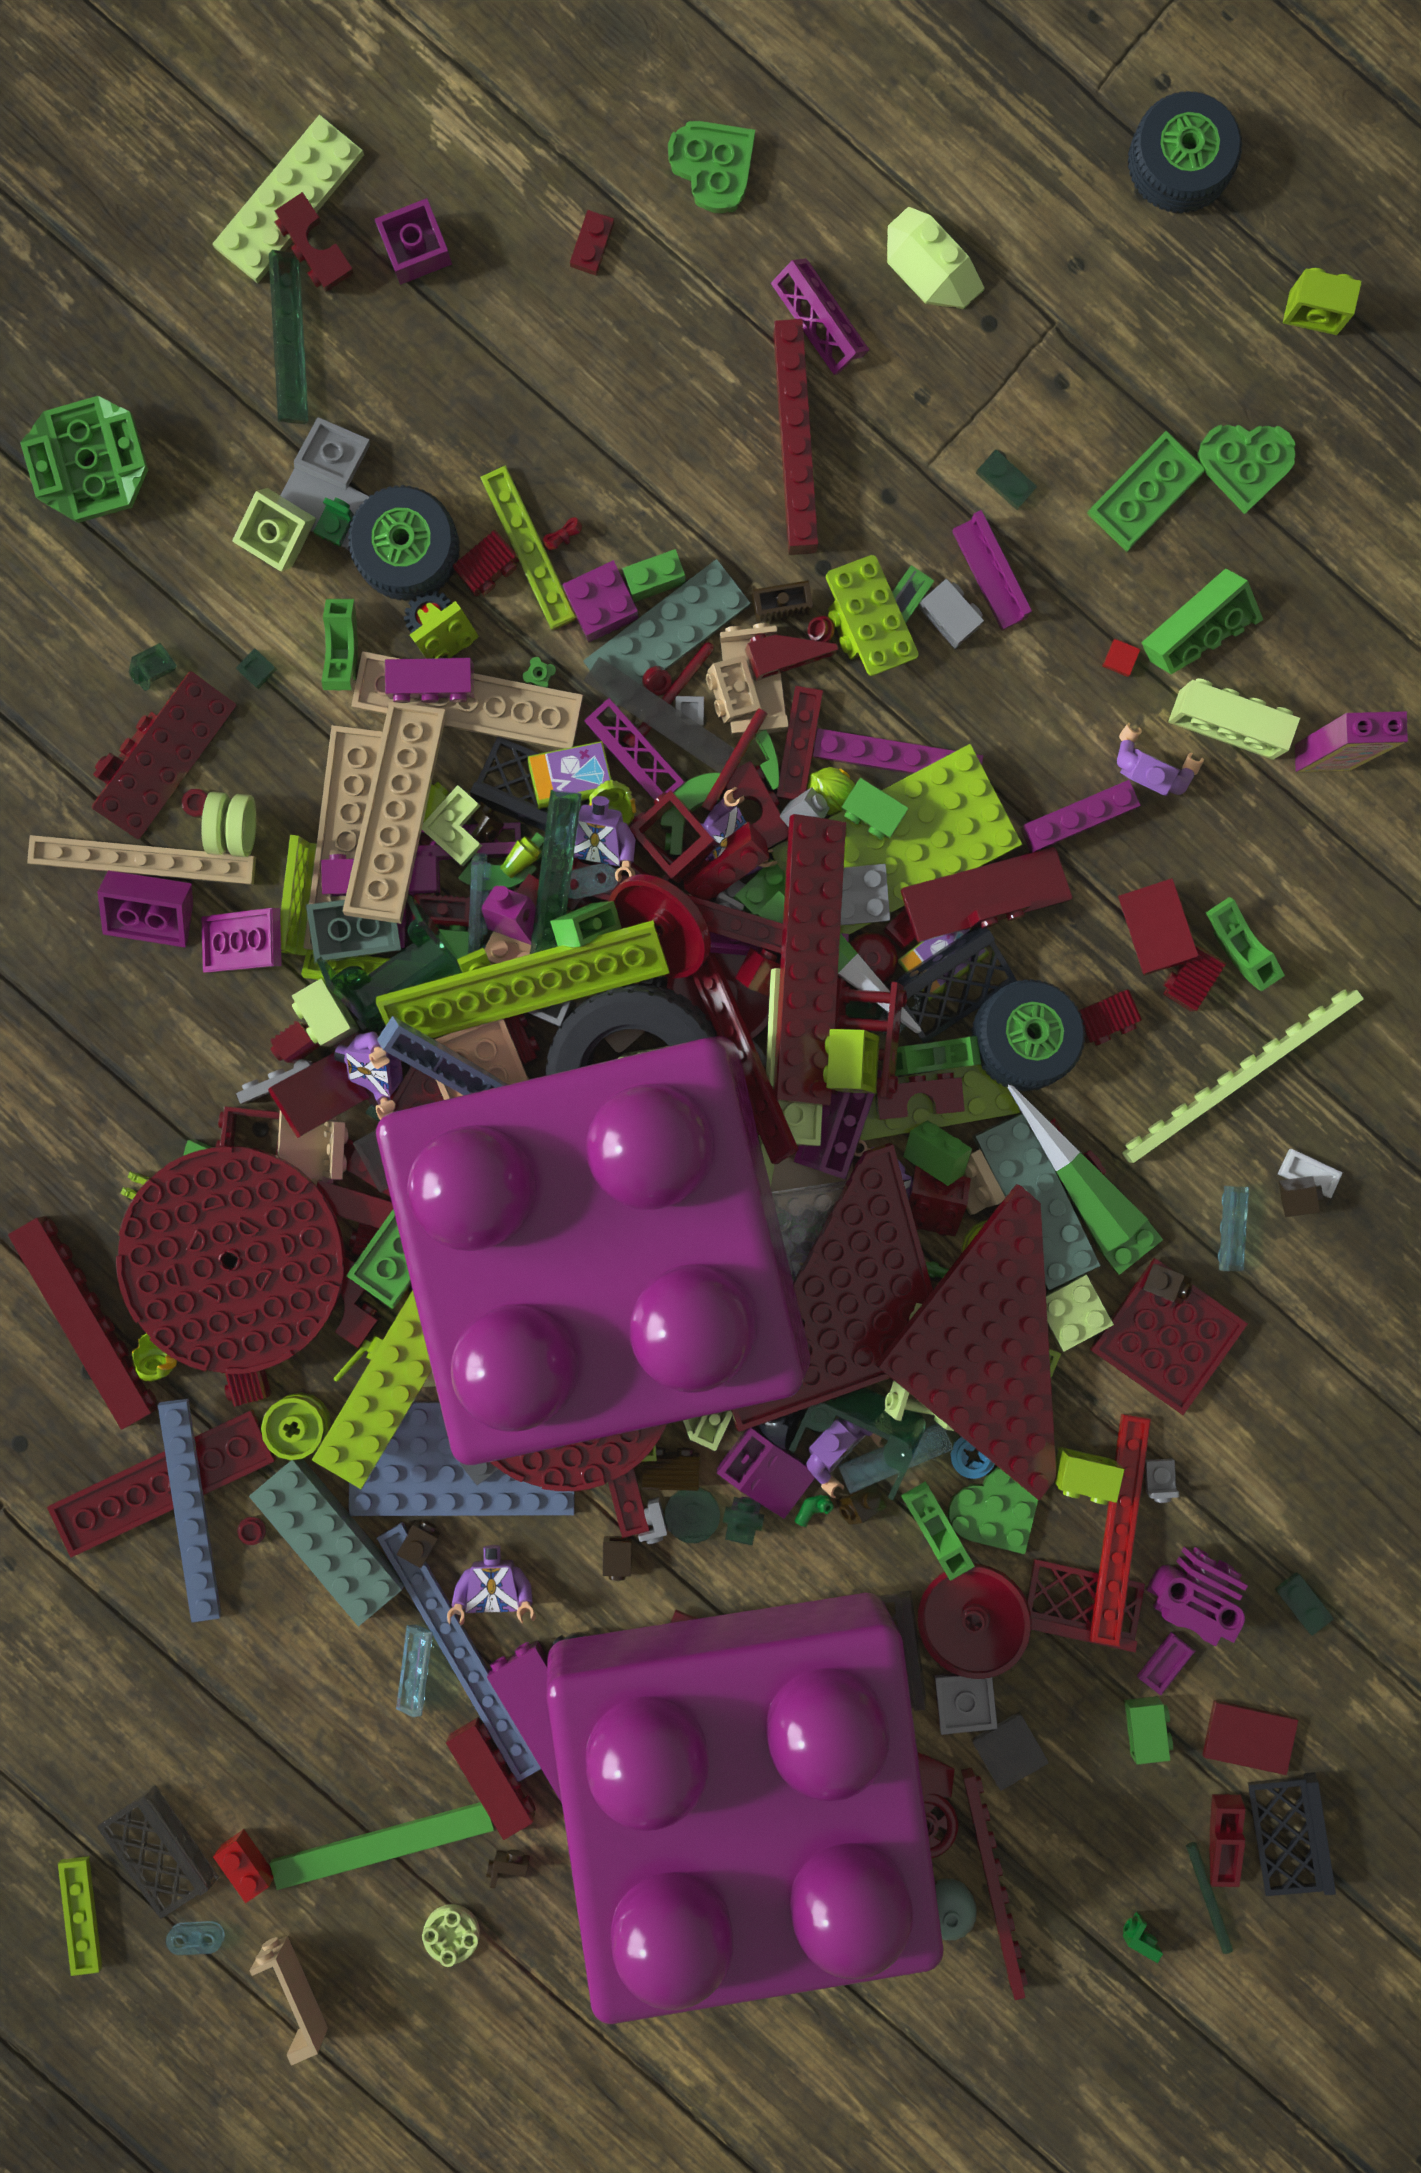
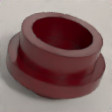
(821, 629)
(251, 1530)

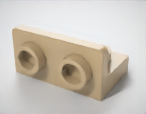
(732, 688)
(983, 1187)

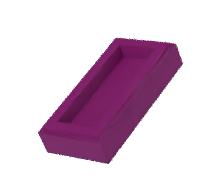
(1166, 1663)

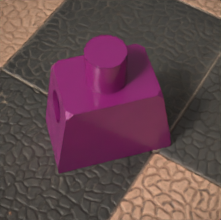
(509, 914)

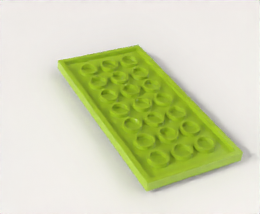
(948, 829)

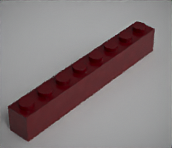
(795, 436)
(83, 1321)

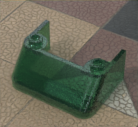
(419, 963)
(867, 1411)

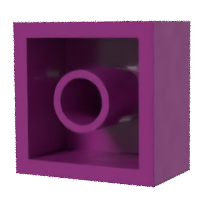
(413, 241)
(601, 601)

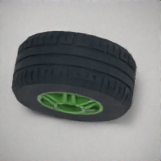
(1184, 152)
(400, 517)
(1029, 1035)

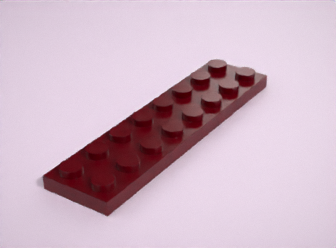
(145, 1489)

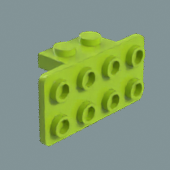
(869, 617)

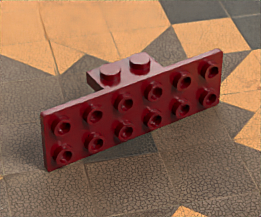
(162, 754)
(986, 894)

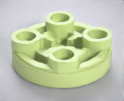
(451, 1934)

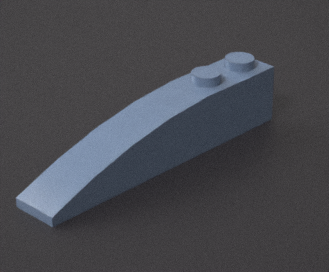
(435, 1059)

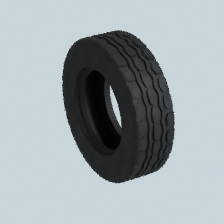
(621, 1008)

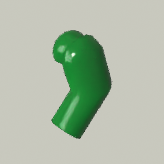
(811, 1506)

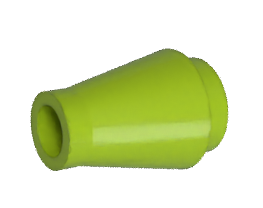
(521, 856)

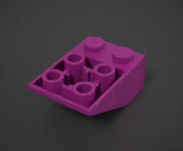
(765, 1472)

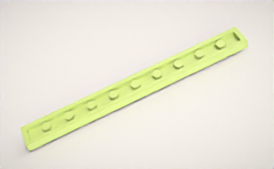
(1249, 1069)

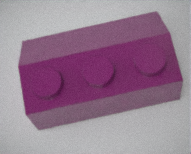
(145, 908)

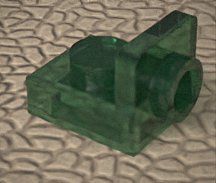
(150, 666)

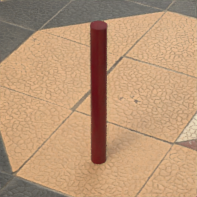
(734, 760)

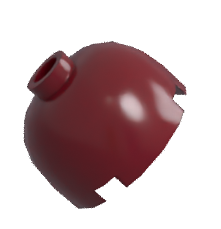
(877, 953)

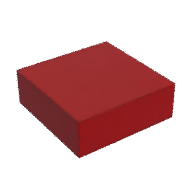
(1121, 657)

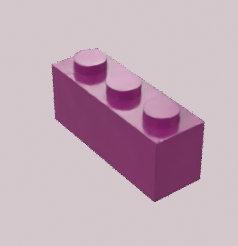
(429, 679)

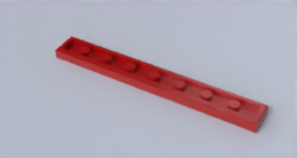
(1120, 1533)

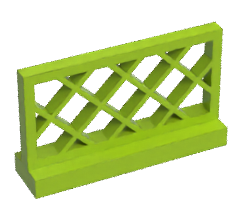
(296, 895)

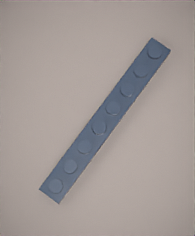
(189, 1510)

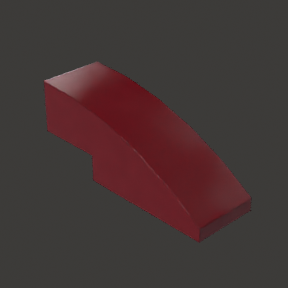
(1226, 1840)

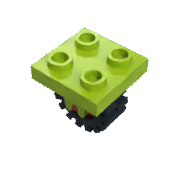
(438, 626)

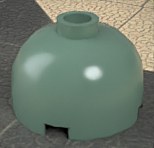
(955, 1908)

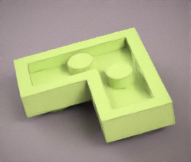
(446, 826)

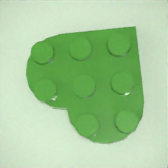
(714, 161)
(1246, 462)
(994, 1512)

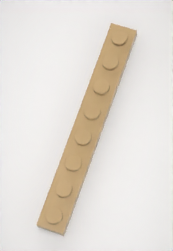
(140, 860)

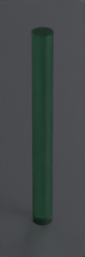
(1209, 1898)

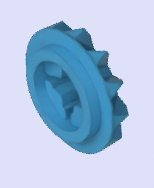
(974, 1469)

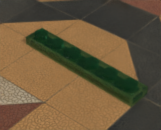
(288, 337)
(555, 866)

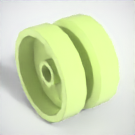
(229, 824)

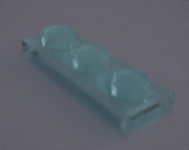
(1233, 1228)
(414, 1670)

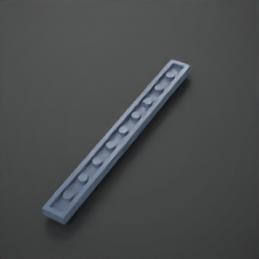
(460, 1654)

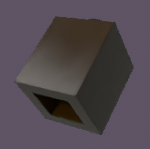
(1300, 1196)
(617, 1557)

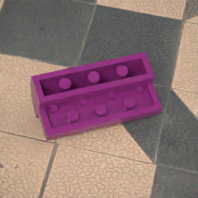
(840, 1134)

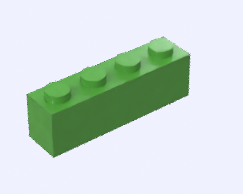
(1203, 622)

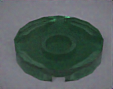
(692, 1515)

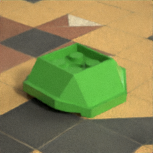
(62, 443)

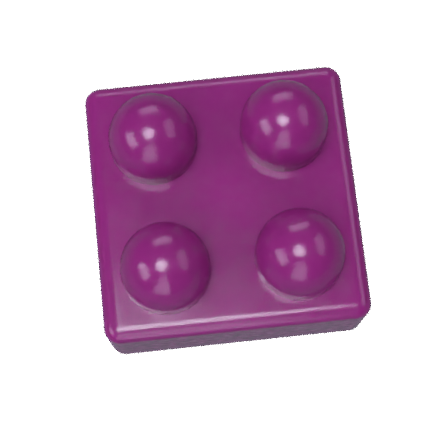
(595, 1251)
(743, 1807)

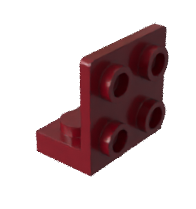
(936, 1205)

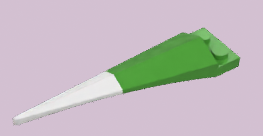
(765, 898)
(1111, 1219)

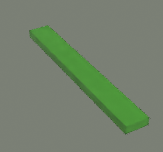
(380, 1845)

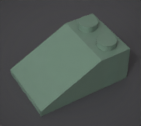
(347, 937)

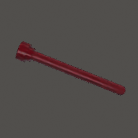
(674, 690)

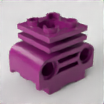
(1199, 1596)

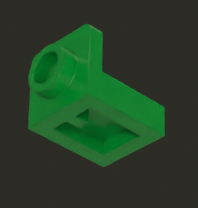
(334, 521)
(1141, 1940)

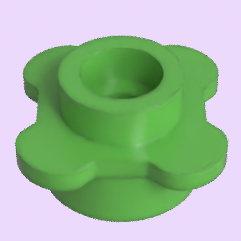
(537, 665)

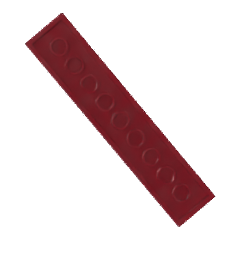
(809, 958)

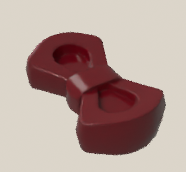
(553, 540)

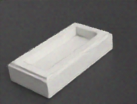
(1299, 1165)

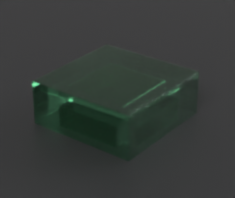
(256, 668)

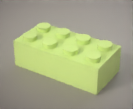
(1234, 719)

